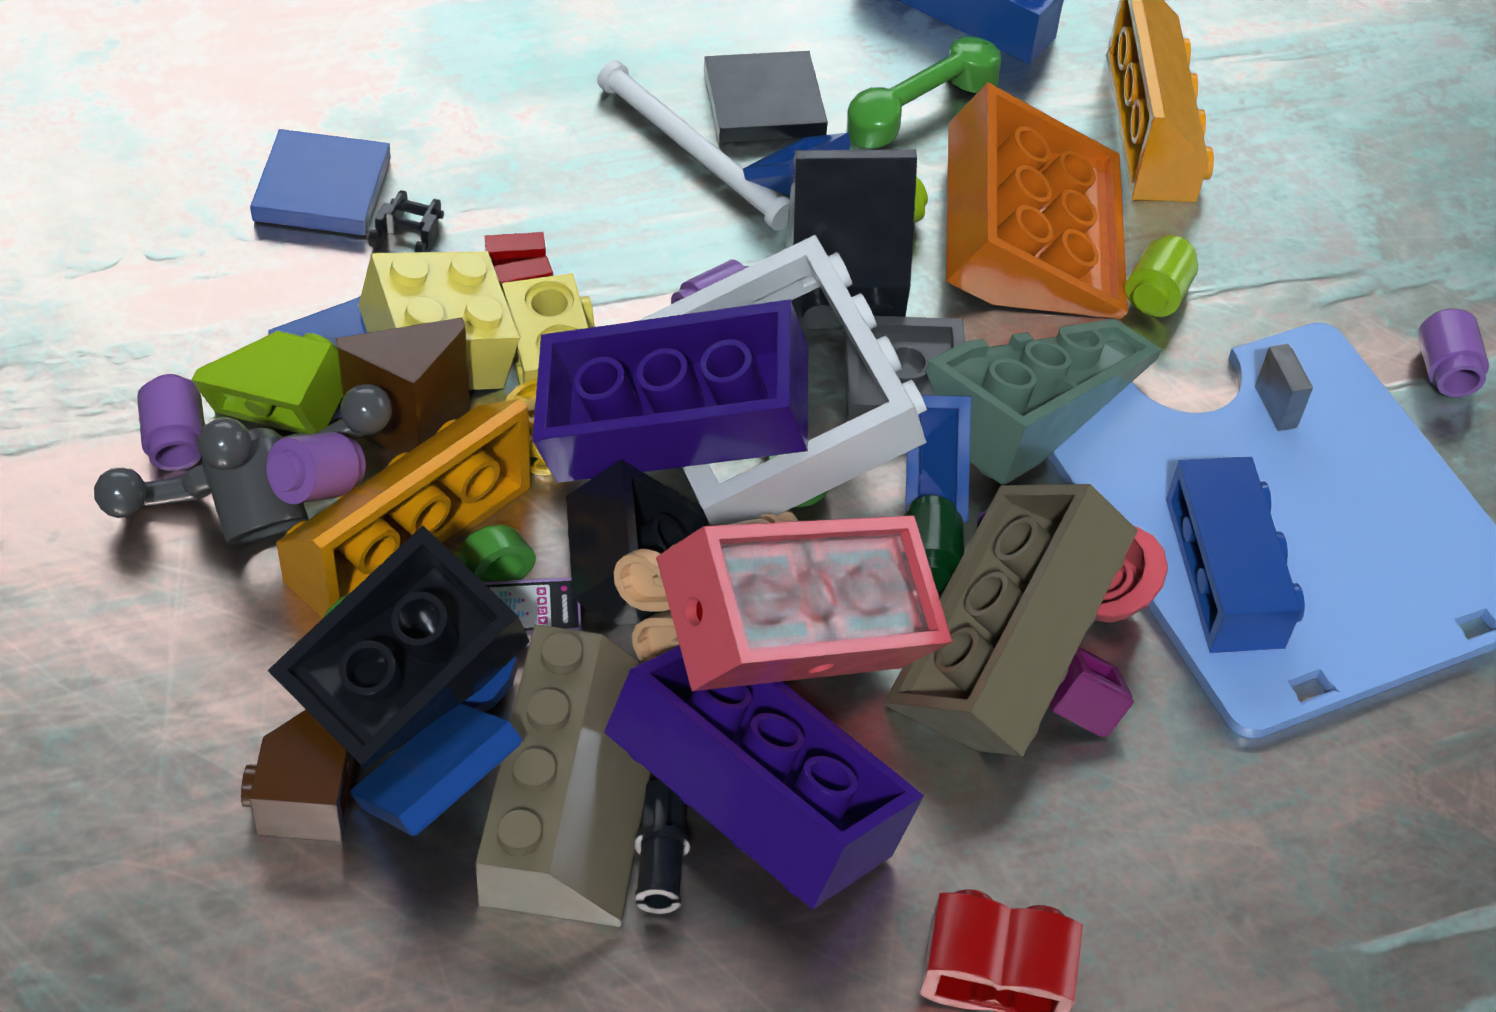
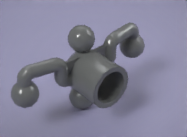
(236, 472)

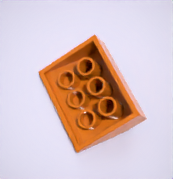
(1033, 211)

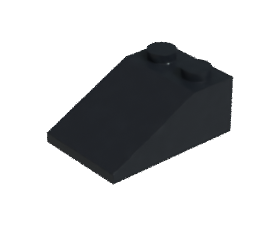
(864, 212)
(401, 650)

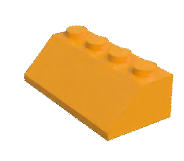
(1157, 104)
(442, 484)

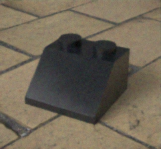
(613, 517)

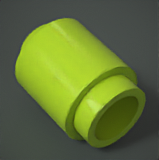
(1162, 276)

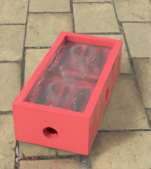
(801, 600)

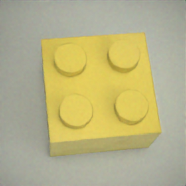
(440, 287)

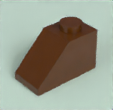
(300, 782)

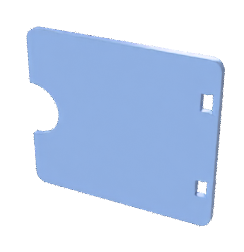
(1370, 524)

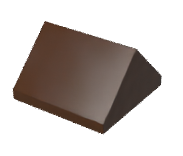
(419, 370)

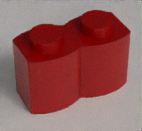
(1000, 956)

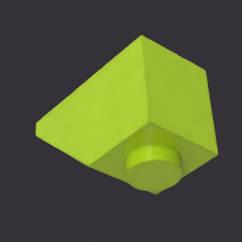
(276, 382)

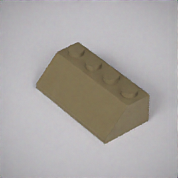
(1016, 615)
(569, 793)

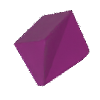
(1092, 694)

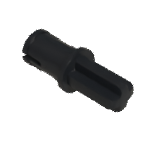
(661, 849)

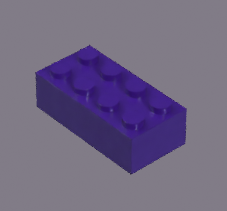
(673, 391)
(766, 775)

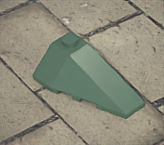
(1038, 390)

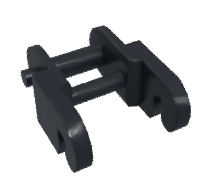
(391, 216)

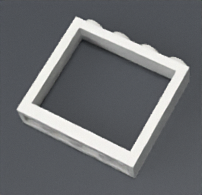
(838, 452)

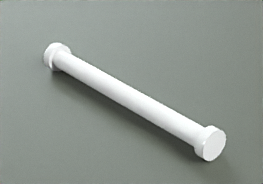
(615, 78)

